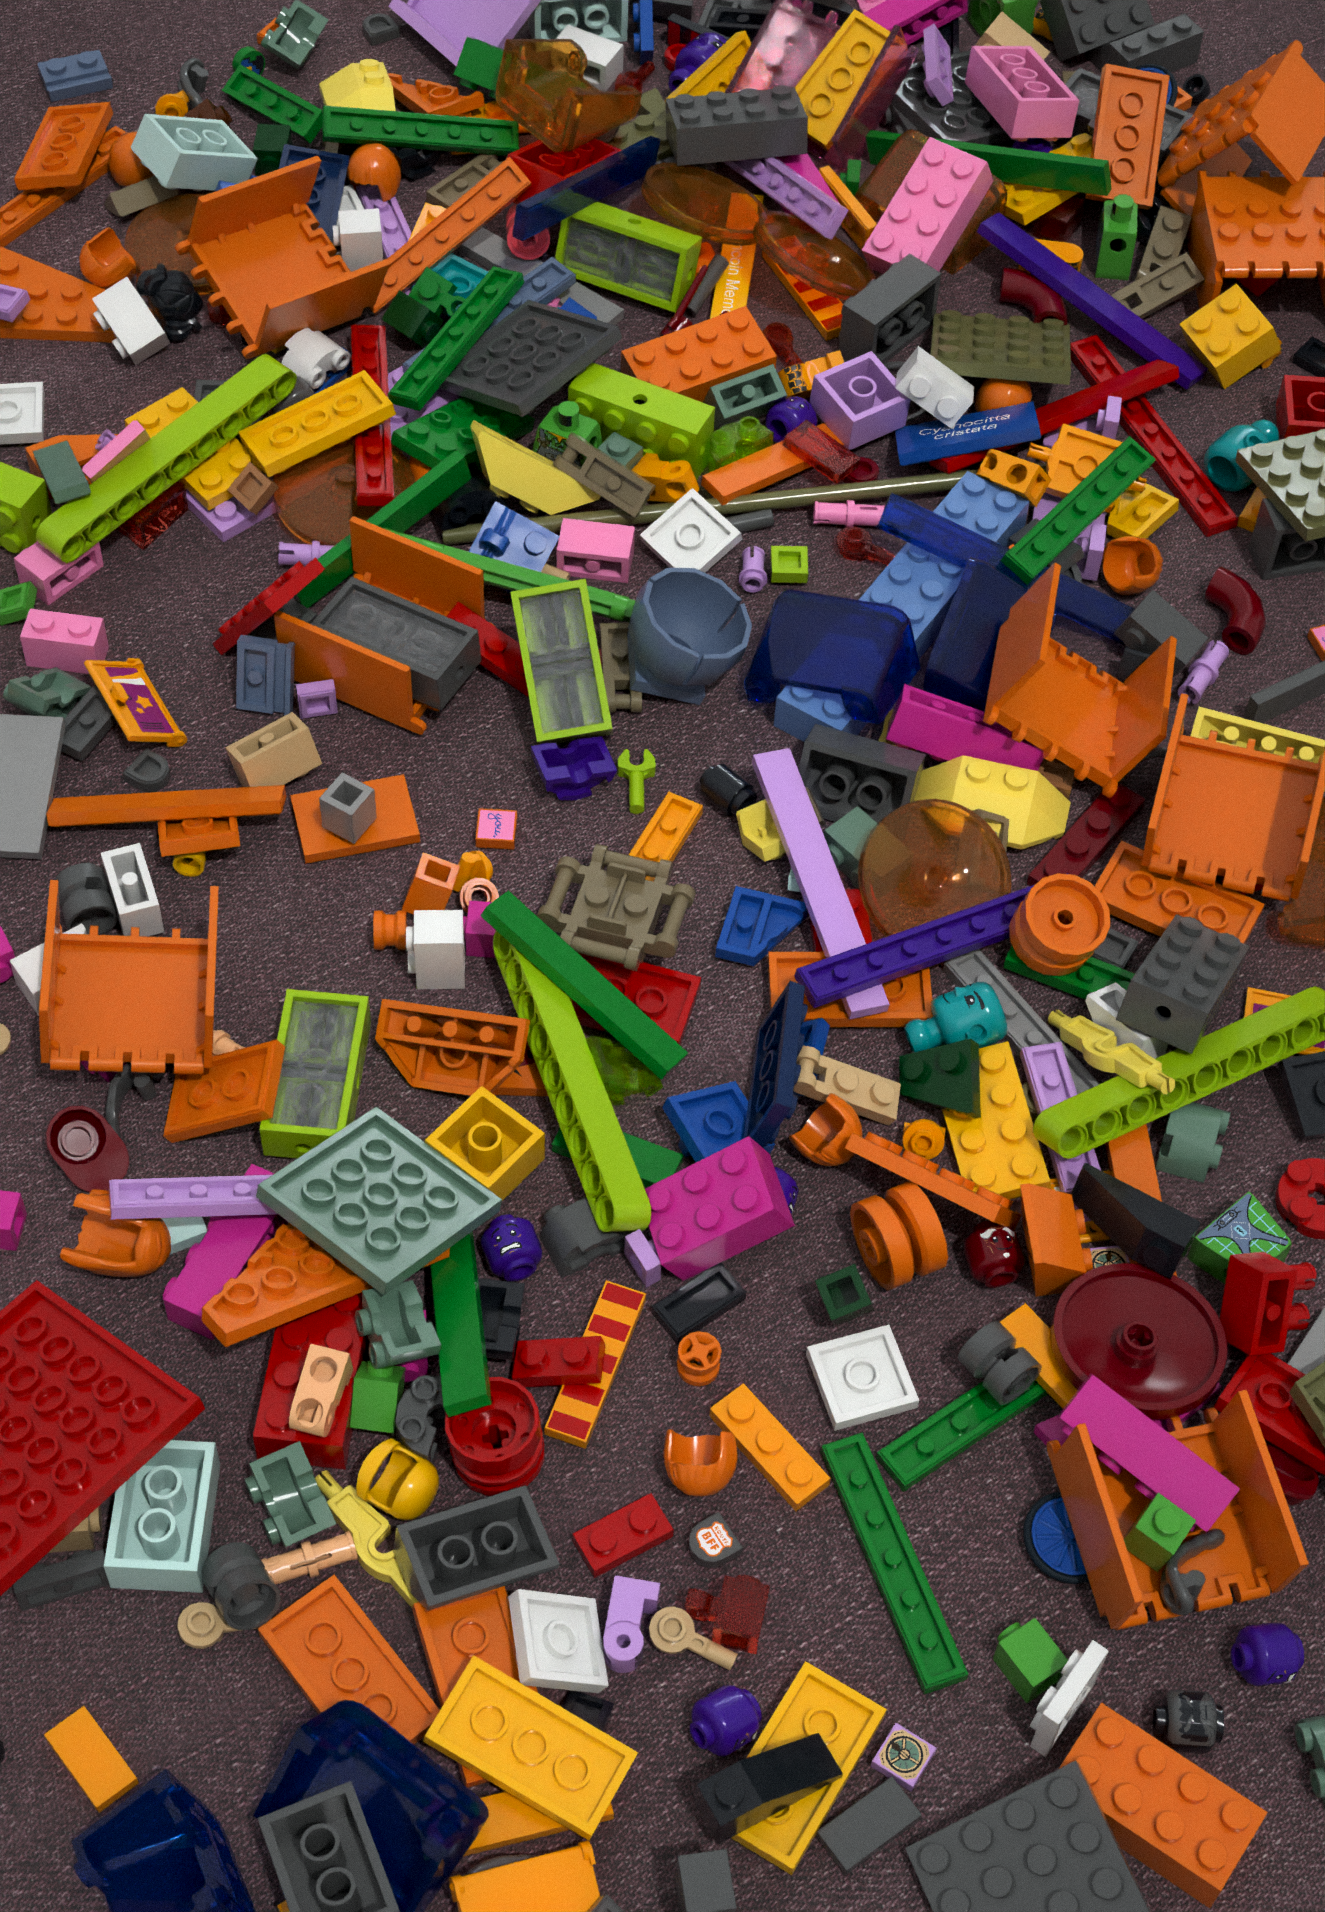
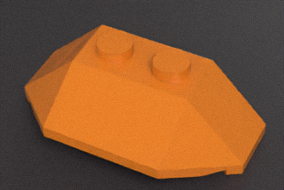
(451, 1046)

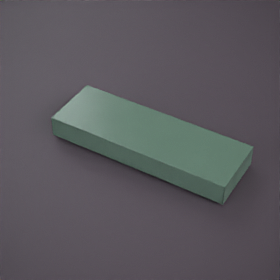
(62, 472)

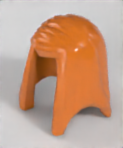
(117, 1245)

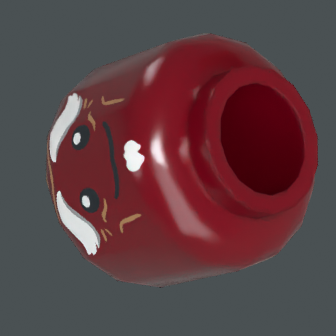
(993, 1254)

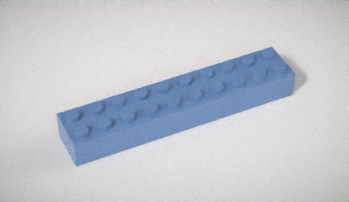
(918, 586)

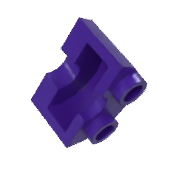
(573, 769)

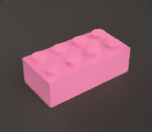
(1021, 92)
(929, 208)

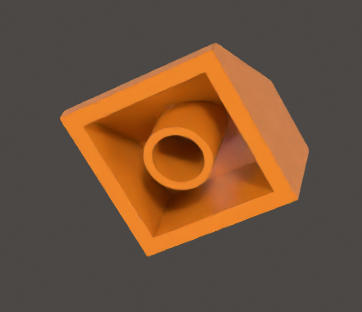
(1053, 1238)

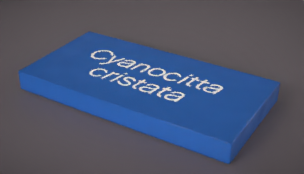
(970, 434)

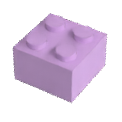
(859, 400)

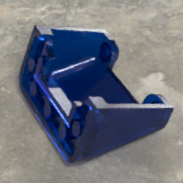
(969, 635)
(835, 648)
(410, 1803)
(162, 1854)

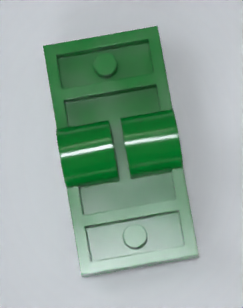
(448, 430)

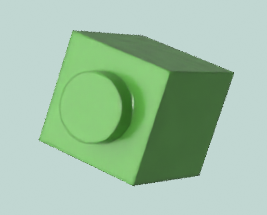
(376, 1397)
(1158, 1532)
(1029, 1659)

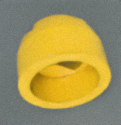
(193, 866)

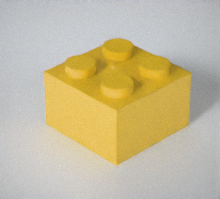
(1230, 336)
(490, 1142)

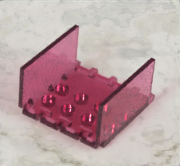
(790, 45)

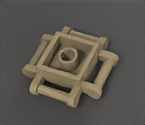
(617, 907)

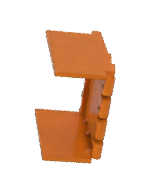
(1275, 103)
(1256, 228)
(272, 262)
(358, 673)
(1064, 704)
(1234, 814)
(127, 998)
(1259, 1531)

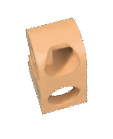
(320, 1390)

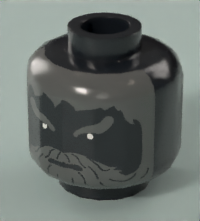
(1189, 1721)

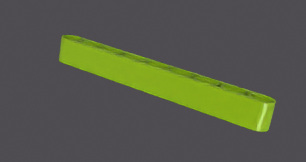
(166, 458)
(1215, 1063)
(576, 1094)

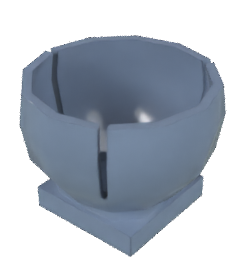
(680, 635)

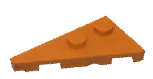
(433, 97)

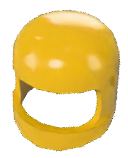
(404, 1487)

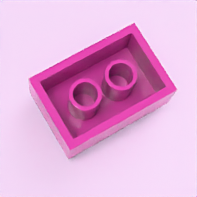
(717, 1209)

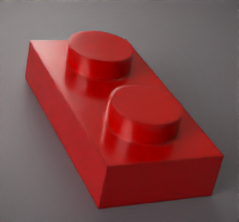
(559, 1361)
(622, 1535)

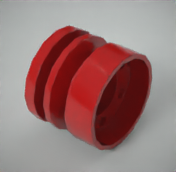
(508, 1421)

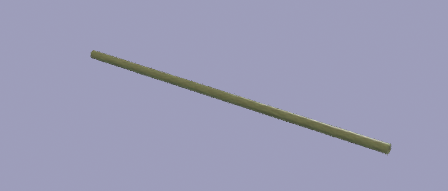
(748, 502)

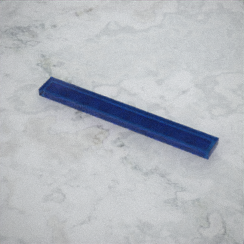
(584, 188)
(958, 544)

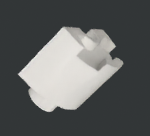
(313, 355)

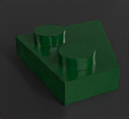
(944, 1077)

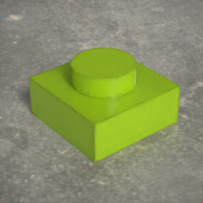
(789, 564)

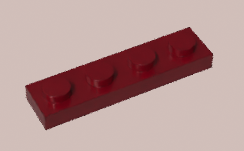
(1090, 835)

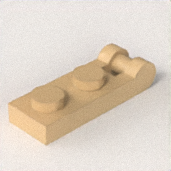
(866, 1092)

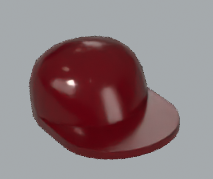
(86, 1147)
(1296, 1478)

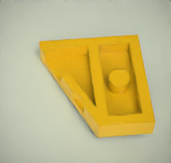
(1140, 513)

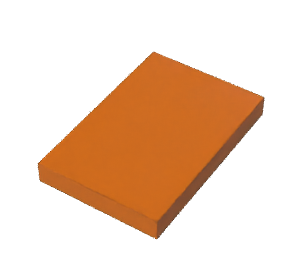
(391, 828)
(229, 1095)

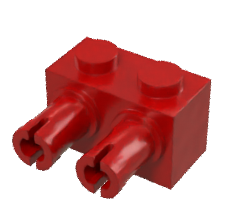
(1259, 1301)

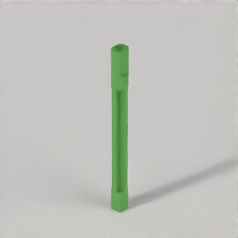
(519, 578)

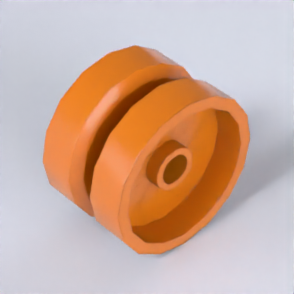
(1059, 924)
(899, 1235)

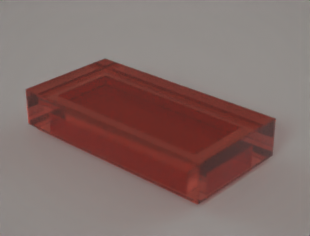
(821, 451)

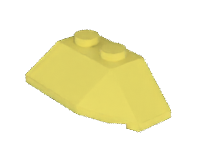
(359, 86)
(526, 474)
(1269, 739)
(1020, 794)

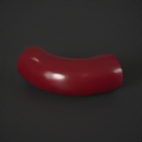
(1031, 293)
(1243, 610)

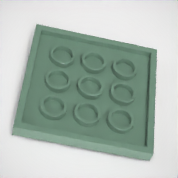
(379, 1199)

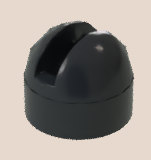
(1201, 84)

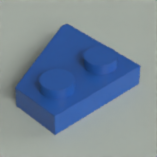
(643, 40)
(757, 925)

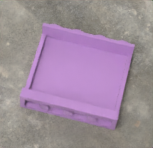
(450, 22)

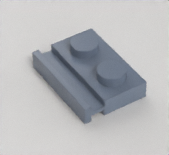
(75, 75)
(265, 675)

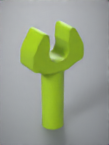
(636, 775)

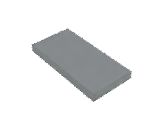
(27, 781)

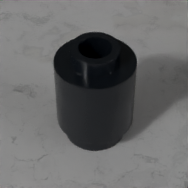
(726, 789)

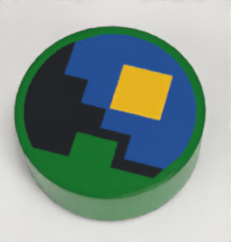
(249, 58)

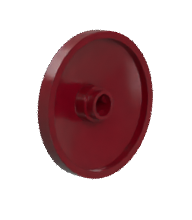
(1141, 1337)

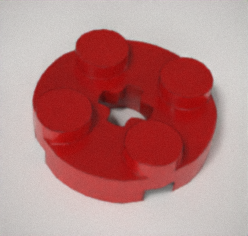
(1292, 1197)

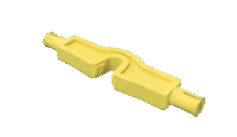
(1102, 1052)
(367, 1530)

